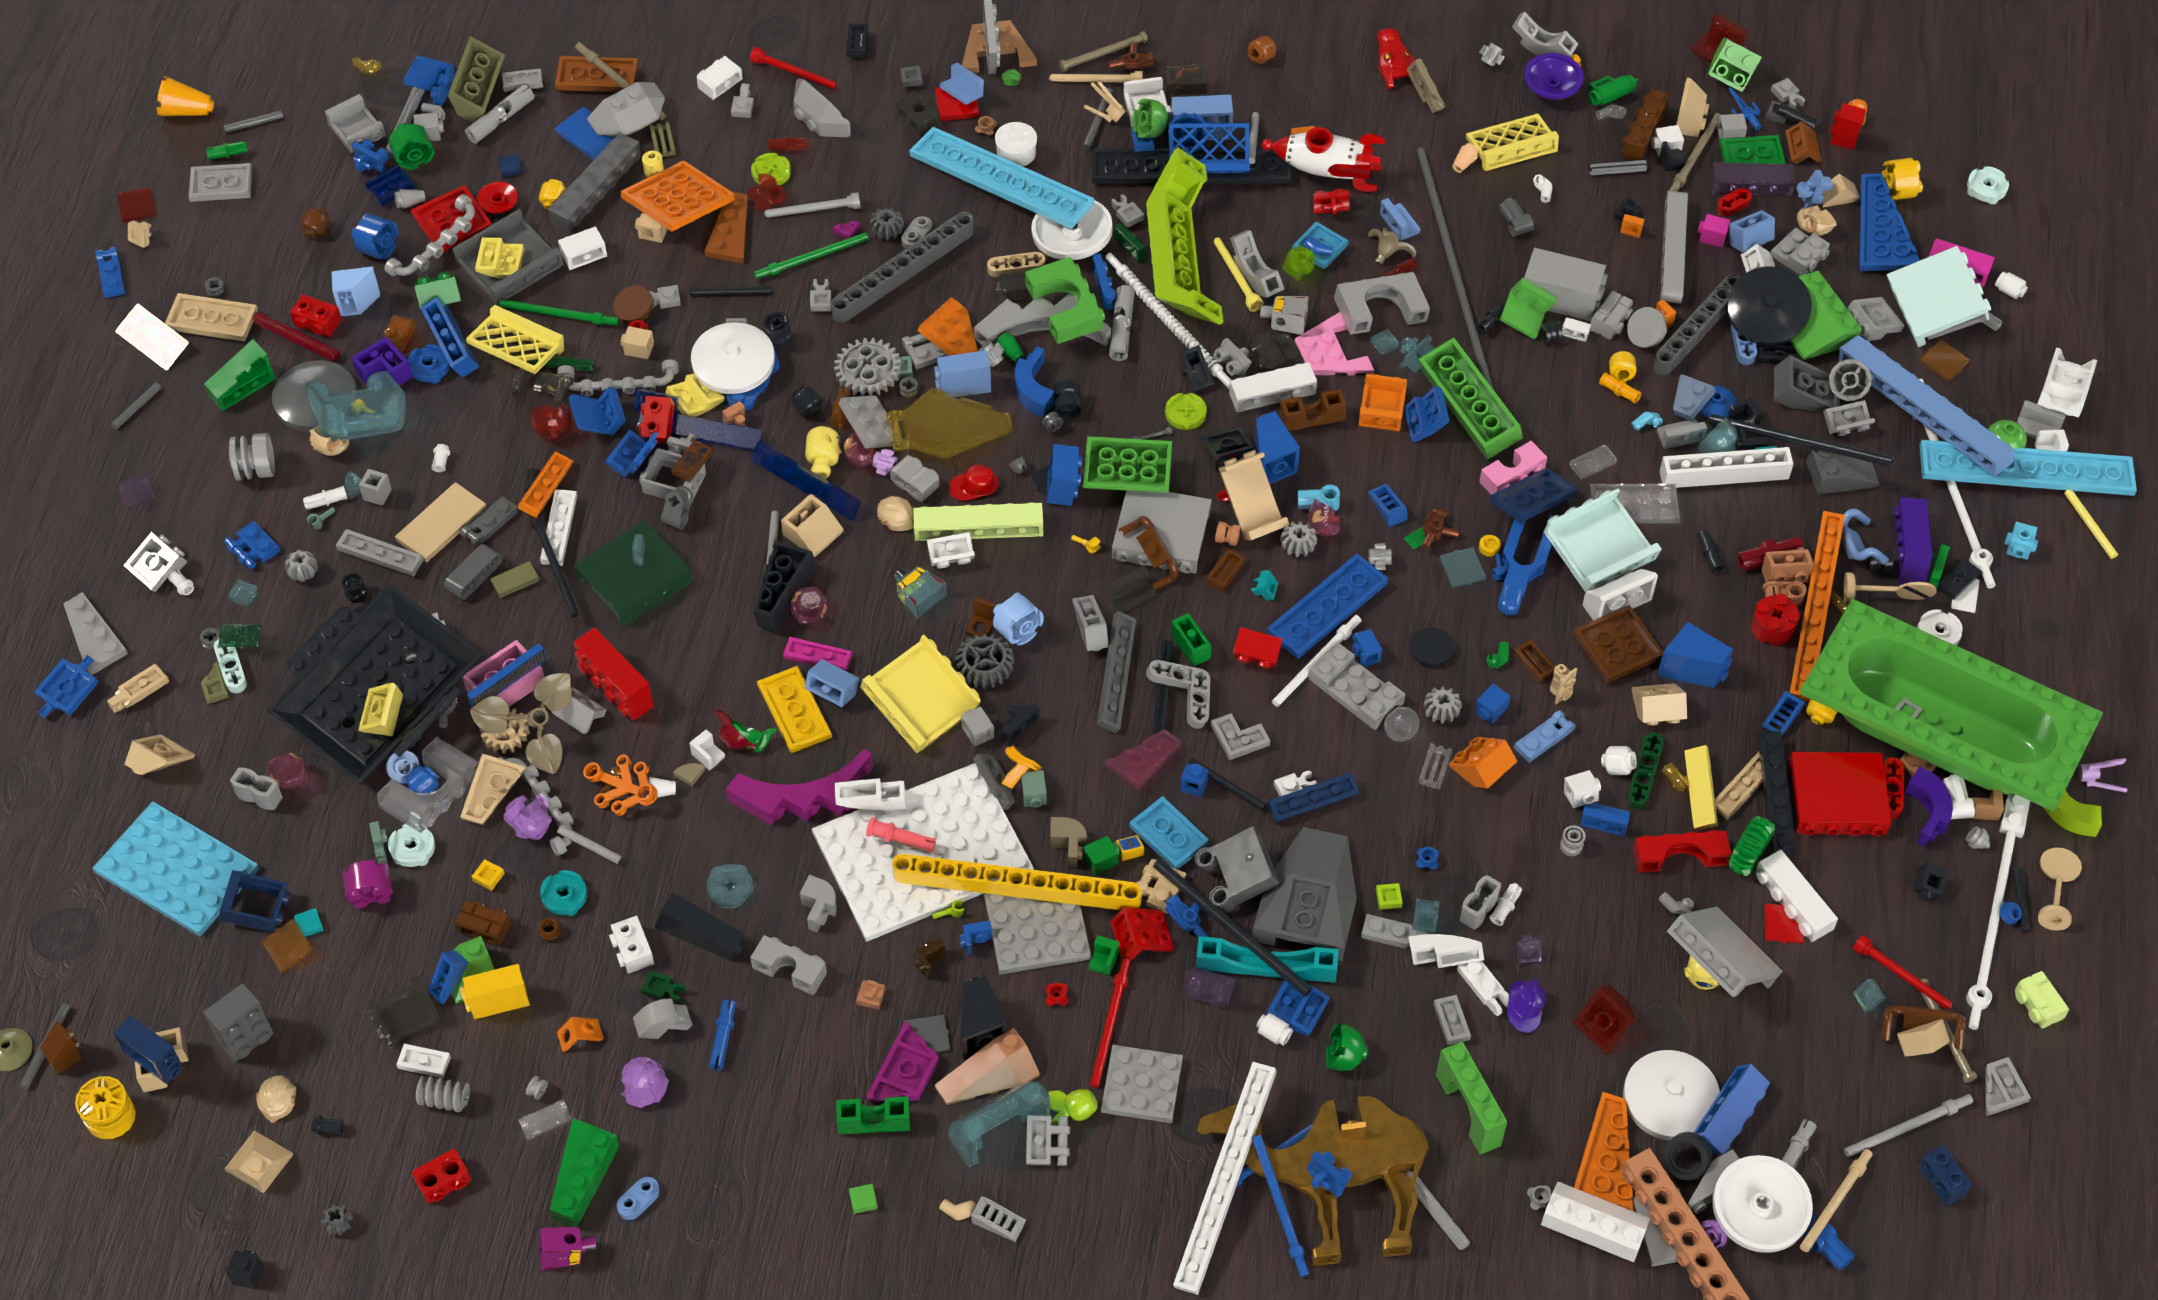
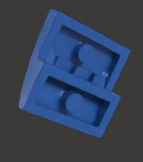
(1426, 414)
(1297, 1010)

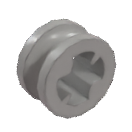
(536, 1087)

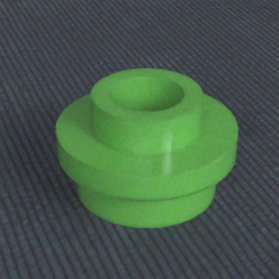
(1011, 77)

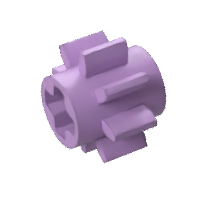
(884, 461)

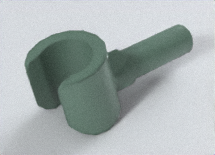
(316, 520)

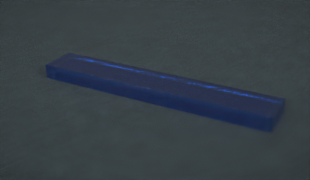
(714, 431)
(805, 480)

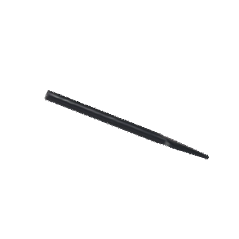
(539, 525)

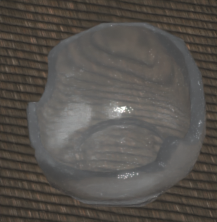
(1401, 724)

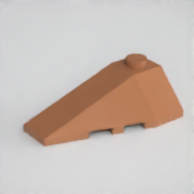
(993, 1068)

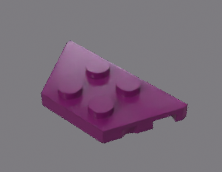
(905, 1068)

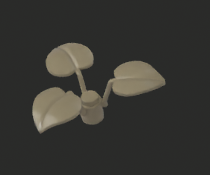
(545, 751)

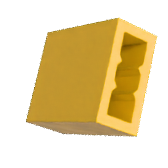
(494, 991)

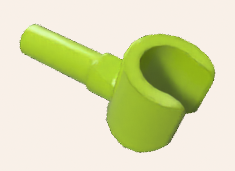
(951, 911)

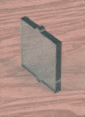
(1462, 567)

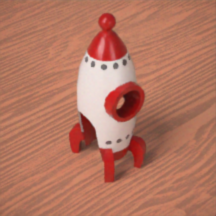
(1330, 155)

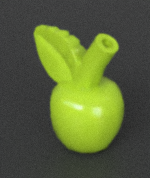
(1077, 1104)

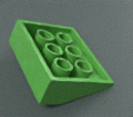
(1829, 321)
(1127, 464)

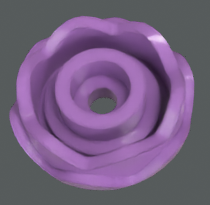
(1719, 1238)

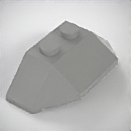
(628, 110)
(818, 112)

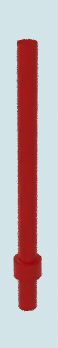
(1119, 983)

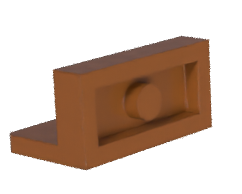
(1802, 143)

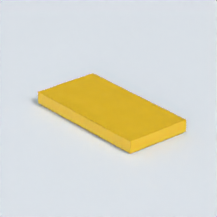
(794, 709)

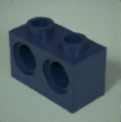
(1944, 1175)

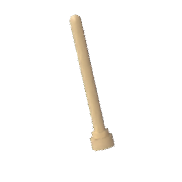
(1138, 75)

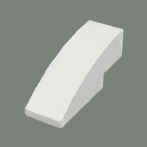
(871, 794)
(1445, 949)

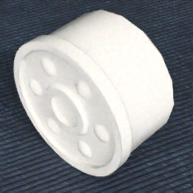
(1016, 143)

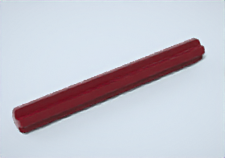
(296, 336)

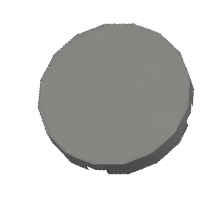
(1647, 327)

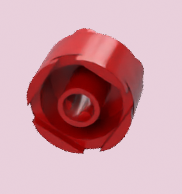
(1775, 620)

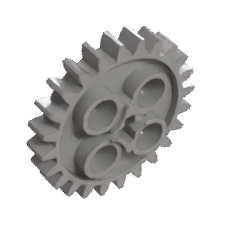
(867, 367)

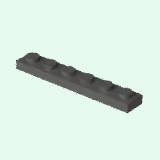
(1116, 672)

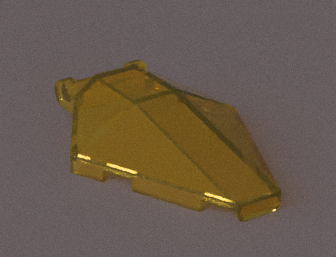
(946, 424)

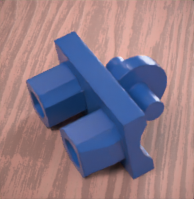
(367, 159)
(1326, 1175)

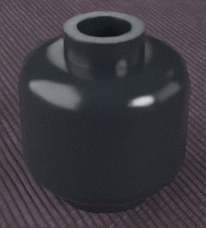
(806, 401)

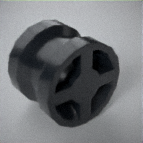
(1551, 332)

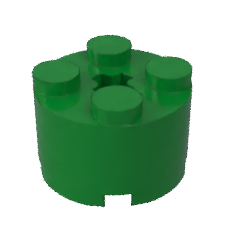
(411, 146)

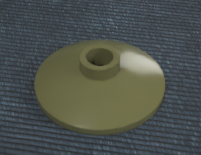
(19, 1050)

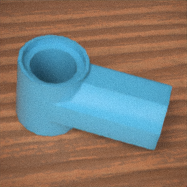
(1328, 495)

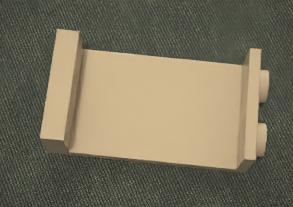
(1251, 496)

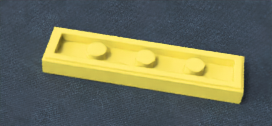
(1701, 788)

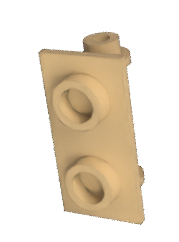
(1563, 683)

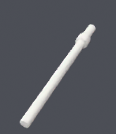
(1343, 633)

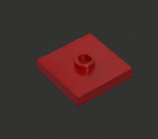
(952, 108)

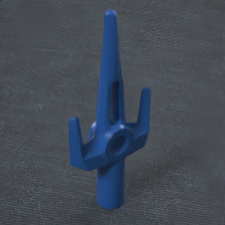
(1749, 113)

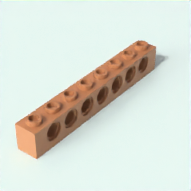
(1716, 1269)

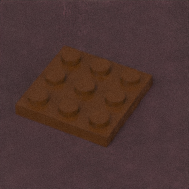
(1618, 643)

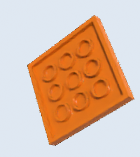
(677, 195)

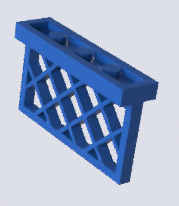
(1215, 166)

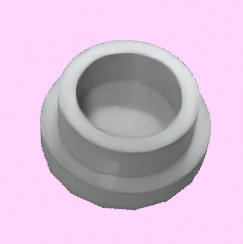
(1978, 838)

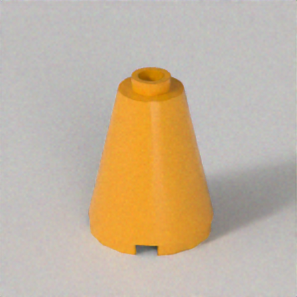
(182, 100)

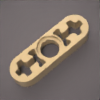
(1000, 261)

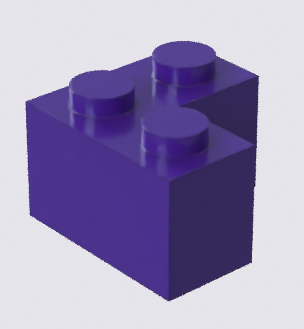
(382, 357)

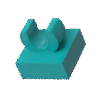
(1266, 585)

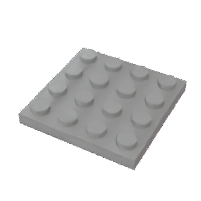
(1035, 932)

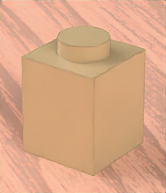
(637, 342)

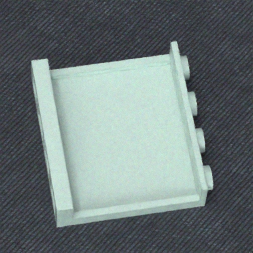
(1938, 293)
(1599, 541)

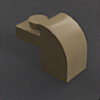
(1068, 834)

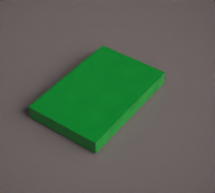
(1752, 150)

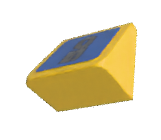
(1130, 847)

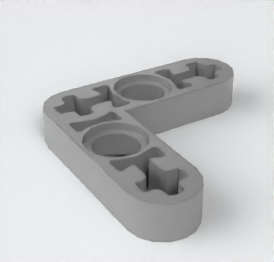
(1188, 682)

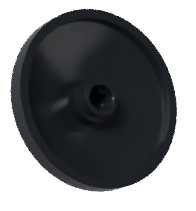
(1769, 306)

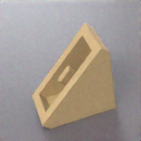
(1841, 193)
(1924, 1038)

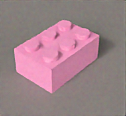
(497, 662)

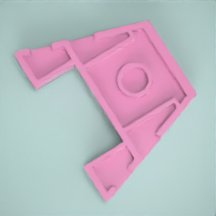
(1324, 352)

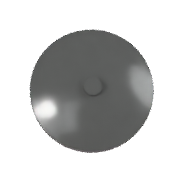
(290, 393)

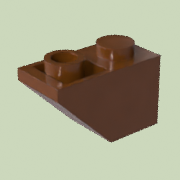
(61, 1048)

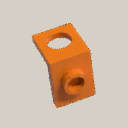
(579, 1029)

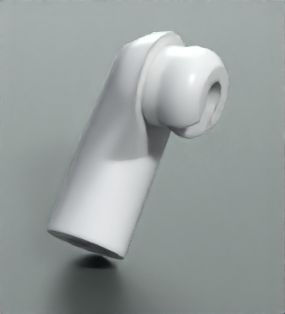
(1544, 187)

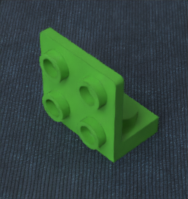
(1527, 307)

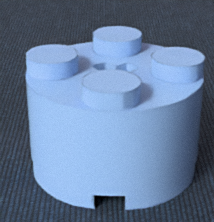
(1017, 619)

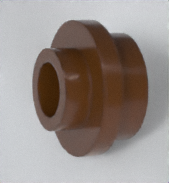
(546, 924)

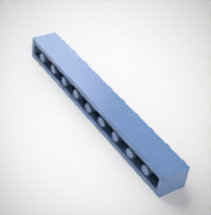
(1930, 407)

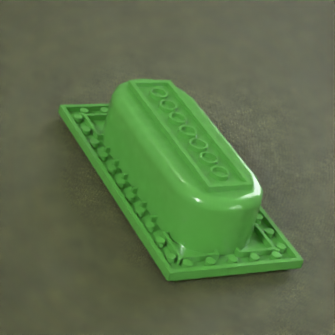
(1974, 713)

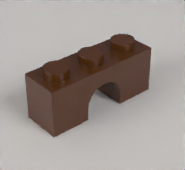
(1328, 409)

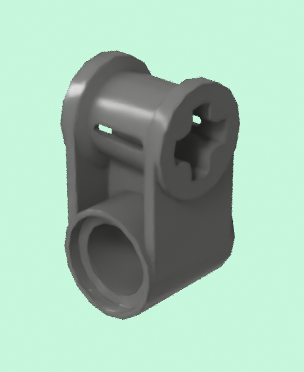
(677, 507)

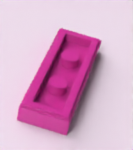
(812, 653)

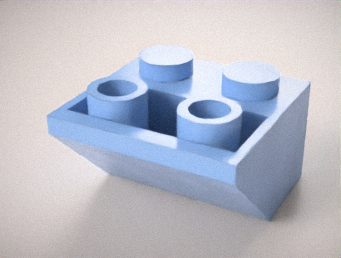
(354, 290)

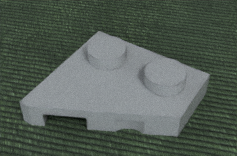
(2003, 1087)

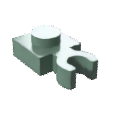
(379, 837)

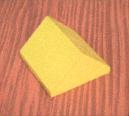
(381, 710)

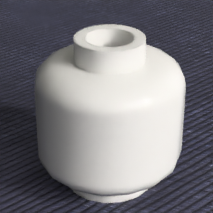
(1619, 760)

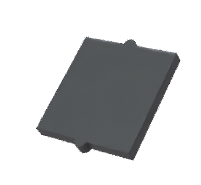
(933, 1032)

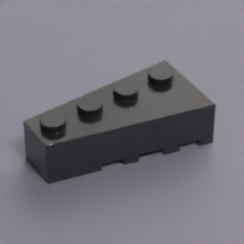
(786, 573)

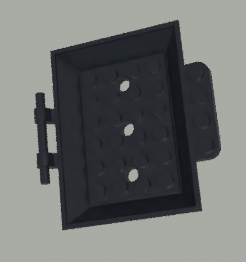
(365, 652)

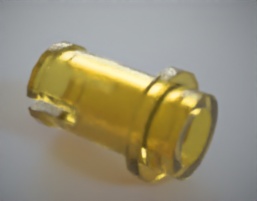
(1675, 777)

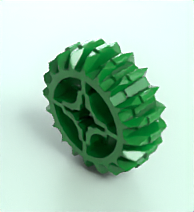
(1751, 845)

